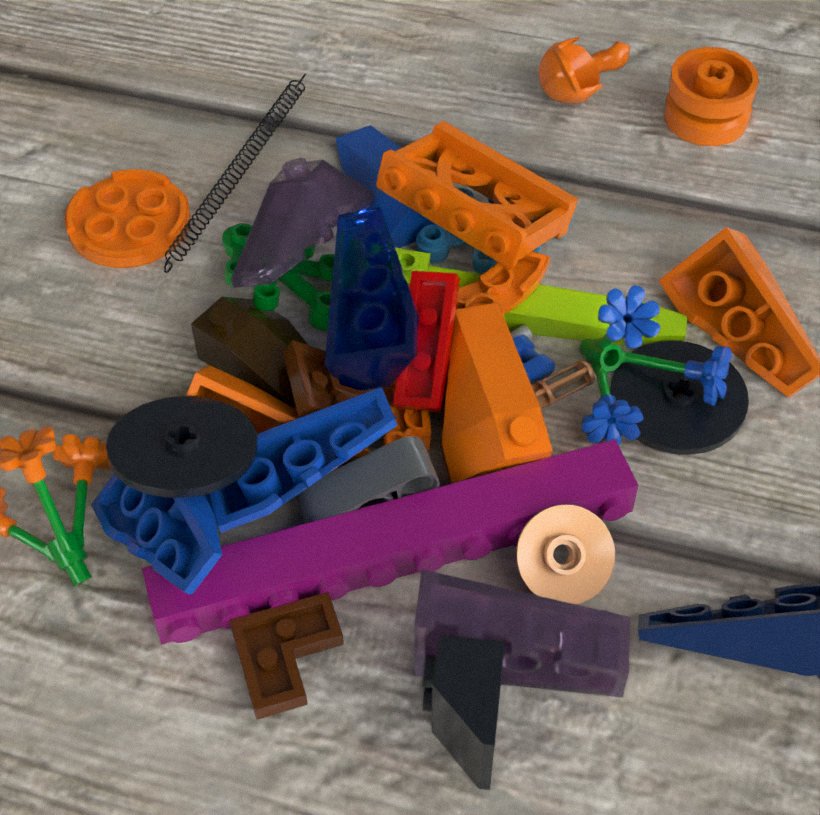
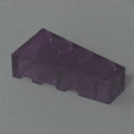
(545, 639)

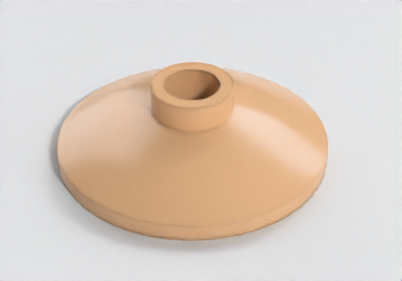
(589, 558)

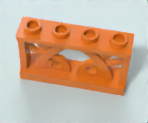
(423, 179)

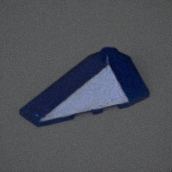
(371, 305)

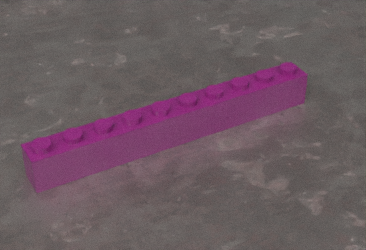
(391, 539)

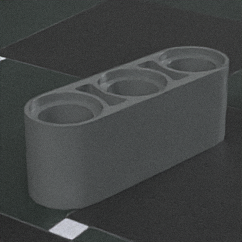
(375, 478)

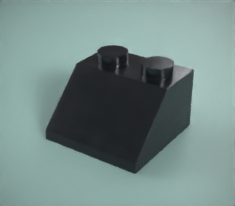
(464, 701)

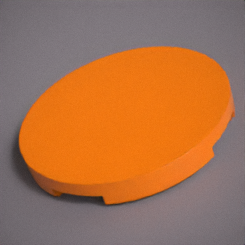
(127, 218)

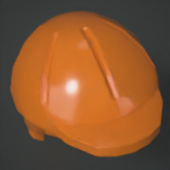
(572, 74)

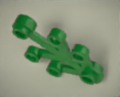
(267, 295)

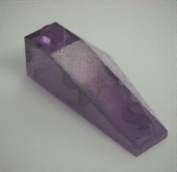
(294, 216)

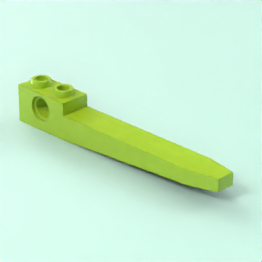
(553, 309)

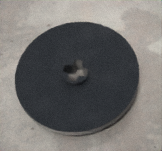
(684, 424)
(181, 446)

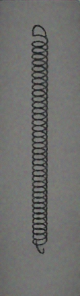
(253, 134)

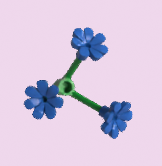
(630, 320)

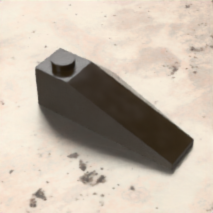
(247, 344)

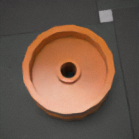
(710, 96)

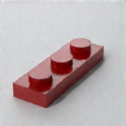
(424, 379)

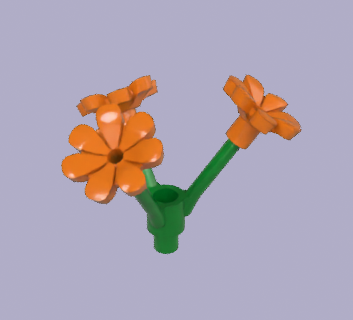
(27, 455)

